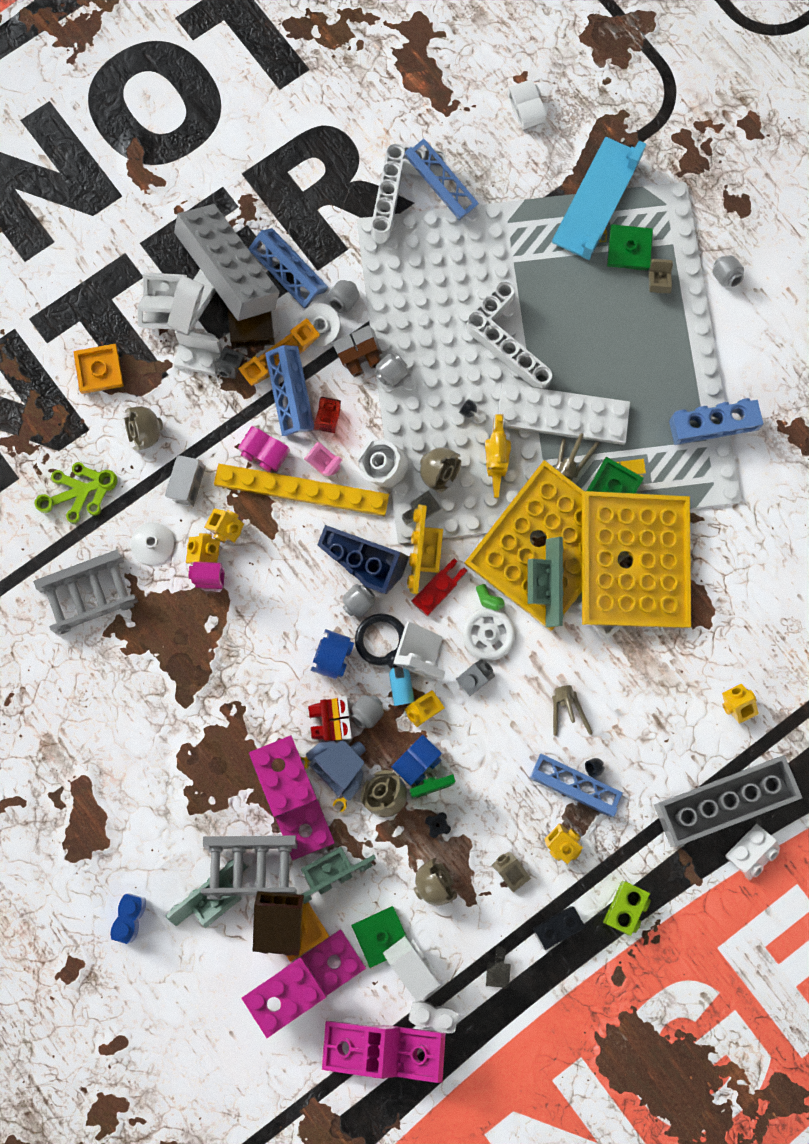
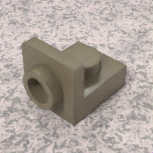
(511, 871)

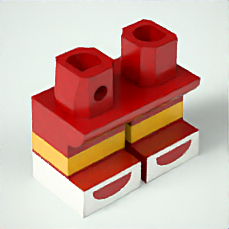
(331, 710)

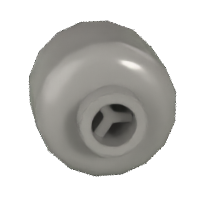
(728, 271)
(343, 296)
(391, 369)
(358, 600)
(367, 711)

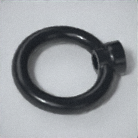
(359, 635)

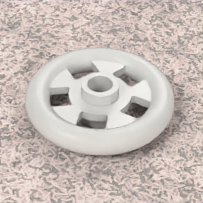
(471, 640)

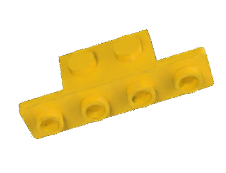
(426, 549)

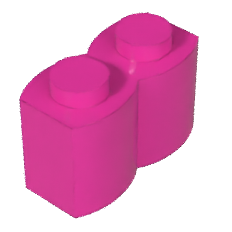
(263, 449)
(207, 575)

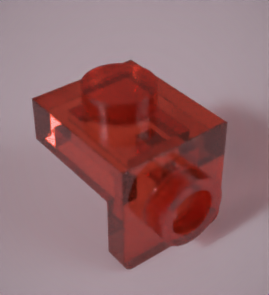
(327, 414)

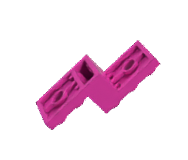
(291, 796)
(303, 983)
(383, 1051)

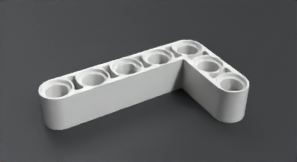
(391, 184)
(190, 302)
(504, 340)

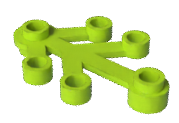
(80, 491)

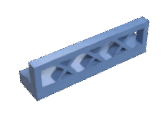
(434, 181)
(290, 260)
(293, 388)
(572, 792)

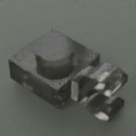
(425, 499)
(498, 972)

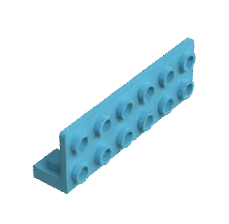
(598, 197)

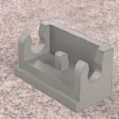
(185, 480)

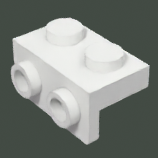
(754, 852)

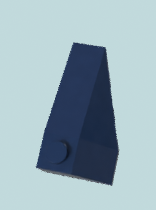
(367, 561)

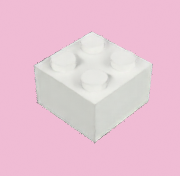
(413, 971)

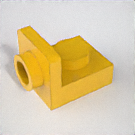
(424, 708)

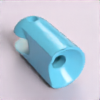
(401, 688)

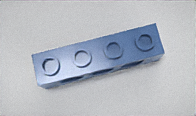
(684, 433)

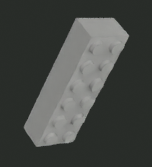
(226, 262)
(727, 801)

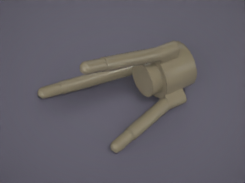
(568, 467)
(566, 697)

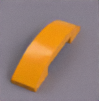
(301, 335)

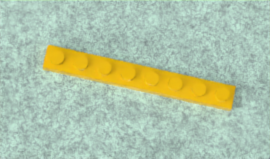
(301, 489)

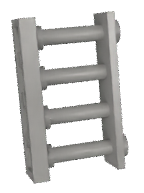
(69, 577)
(239, 844)

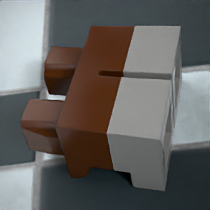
(358, 349)

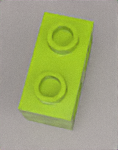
(621, 905)

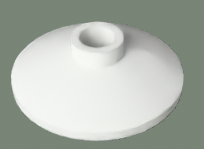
(324, 313)
(159, 551)

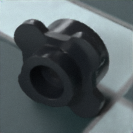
(432, 821)

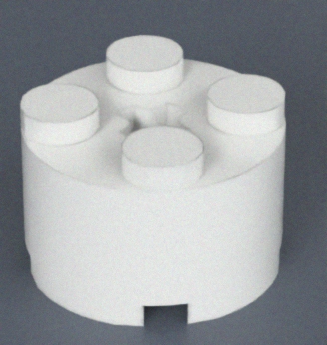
(394, 464)

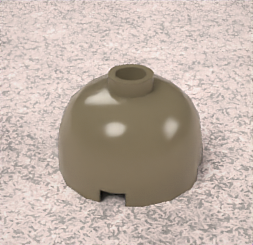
(142, 427)
(439, 467)
(384, 794)
(434, 884)

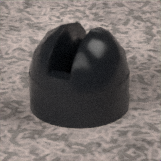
(467, 408)
(594, 767)

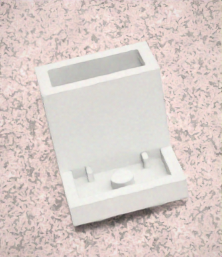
(157, 299)

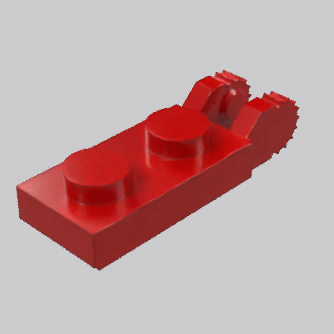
(437, 589)

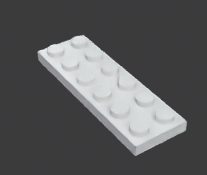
(564, 413)

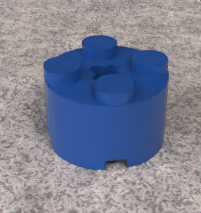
(331, 654)

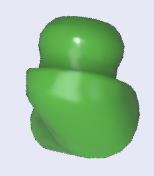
(489, 601)

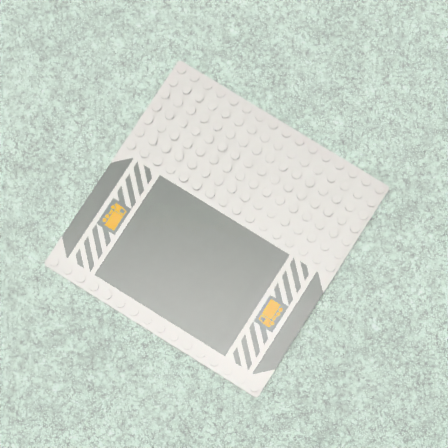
(576, 316)

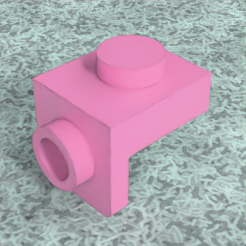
(323, 460)

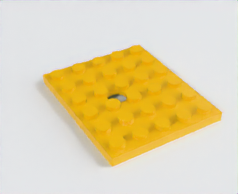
(544, 504)
(658, 582)

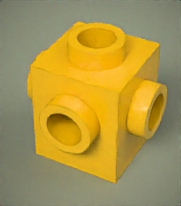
(224, 525)
(202, 549)
(740, 703)
(564, 843)

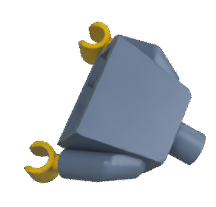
(338, 767)

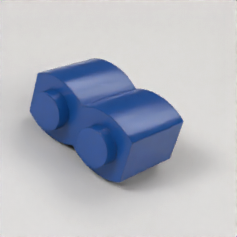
(417, 761)
(129, 912)

